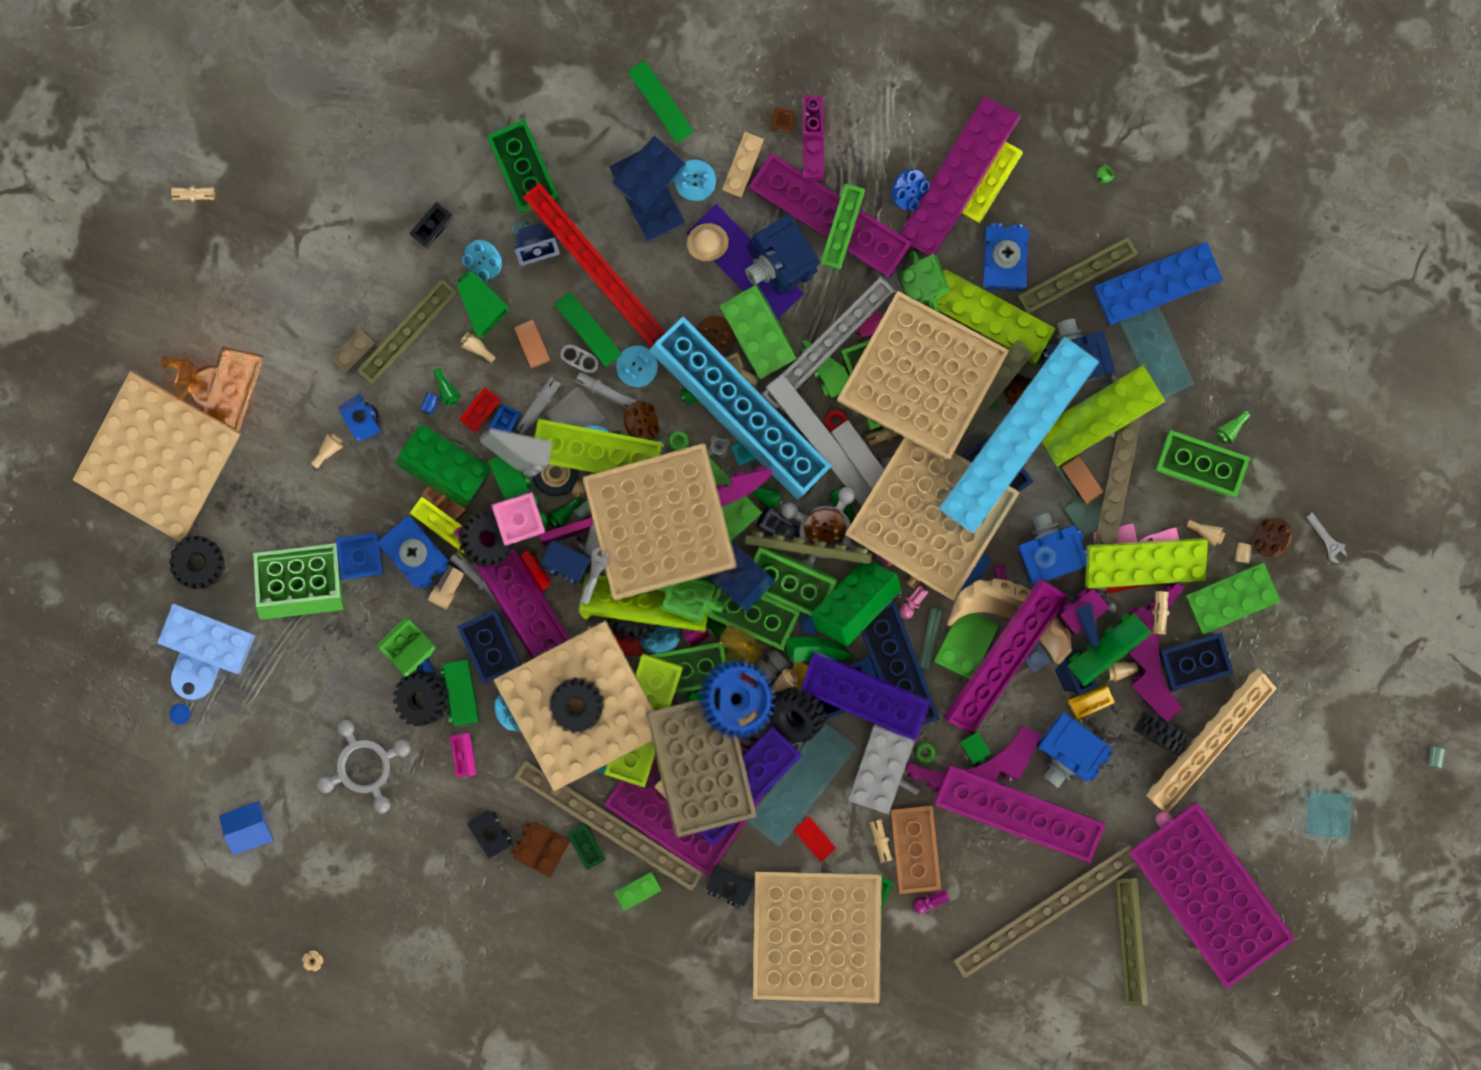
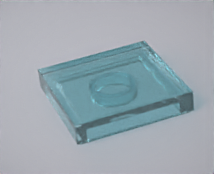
(1329, 815)

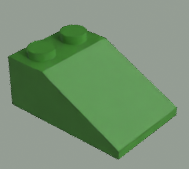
(966, 644)

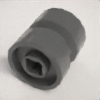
(772, 664)

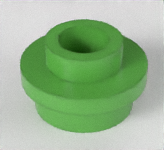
(917, 753)

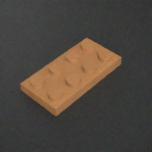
(915, 849)

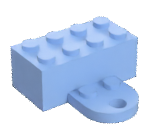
(203, 648)

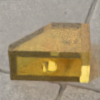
(741, 644)

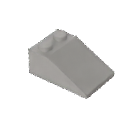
(519, 451)

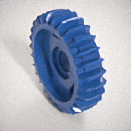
(752, 698)

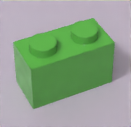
(637, 891)

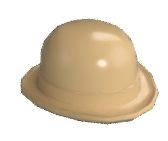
(707, 242)

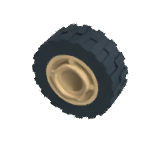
(558, 486)

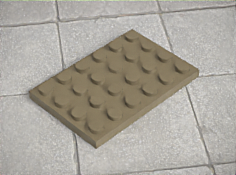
(699, 769)

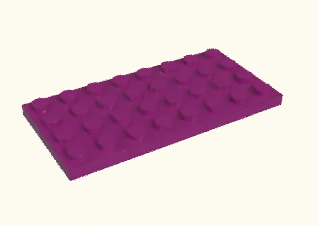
(1211, 895)

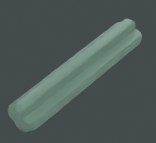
(930, 638)

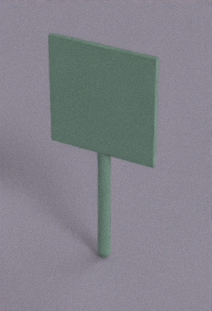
(1083, 516)

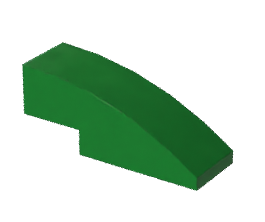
(802, 649)

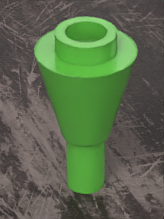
(1228, 431)

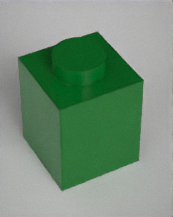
(975, 748)

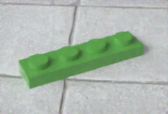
(842, 226)

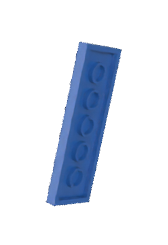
(1157, 283)

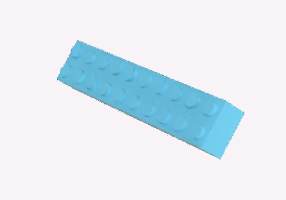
(739, 407)
(1018, 435)

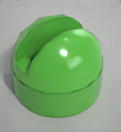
(1105, 173)

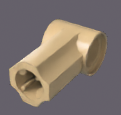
(444, 592)

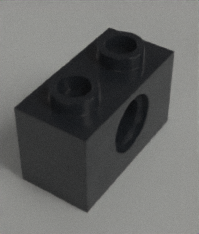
(431, 225)
(490, 846)
(720, 877)

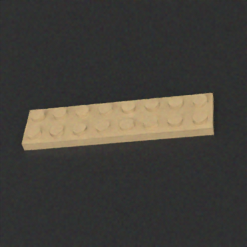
(1211, 741)

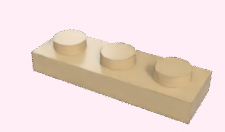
(743, 165)

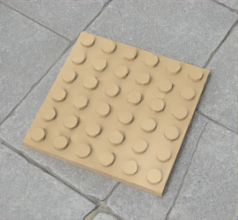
(923, 375)
(156, 456)
(659, 522)
(910, 531)
(623, 720)
(817, 937)

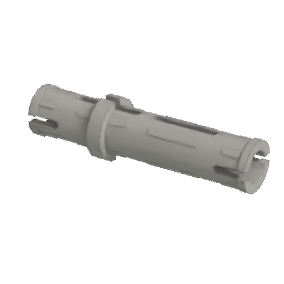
(604, 390)
(537, 406)
(470, 570)

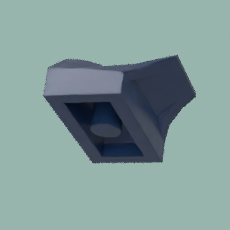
(535, 244)
(1069, 680)

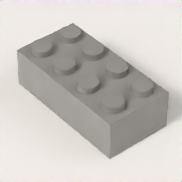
(881, 769)

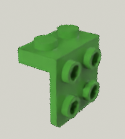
(406, 646)

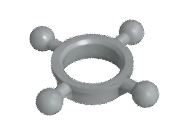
(846, 496)
(346, 729)

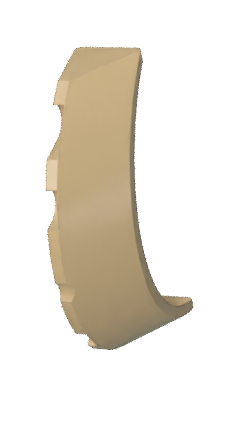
(1005, 599)

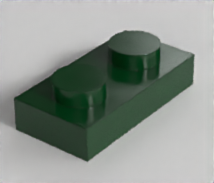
(586, 846)

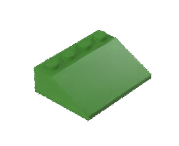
(297, 581)

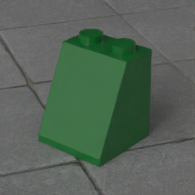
(481, 304)

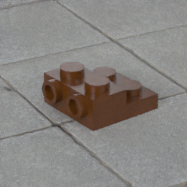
(540, 848)

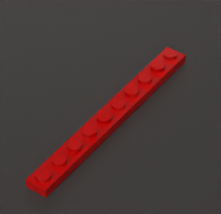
(594, 265)

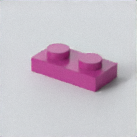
(462, 755)

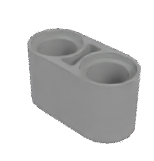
(578, 361)

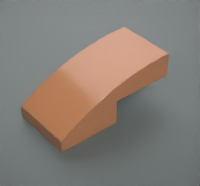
(532, 344)
(1082, 480)
(443, 503)

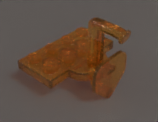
(221, 387)

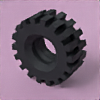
(474, 549)
(212, 566)
(630, 629)
(576, 689)
(434, 698)
(790, 722)
(1161, 733)

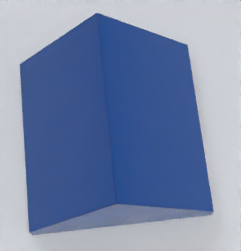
(245, 828)

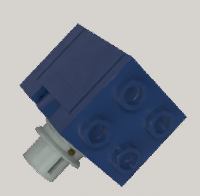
(781, 256)
(1094, 344)

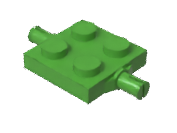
(924, 280)
(690, 599)

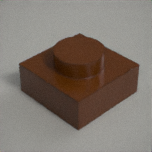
(782, 120)

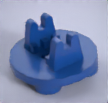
(909, 189)

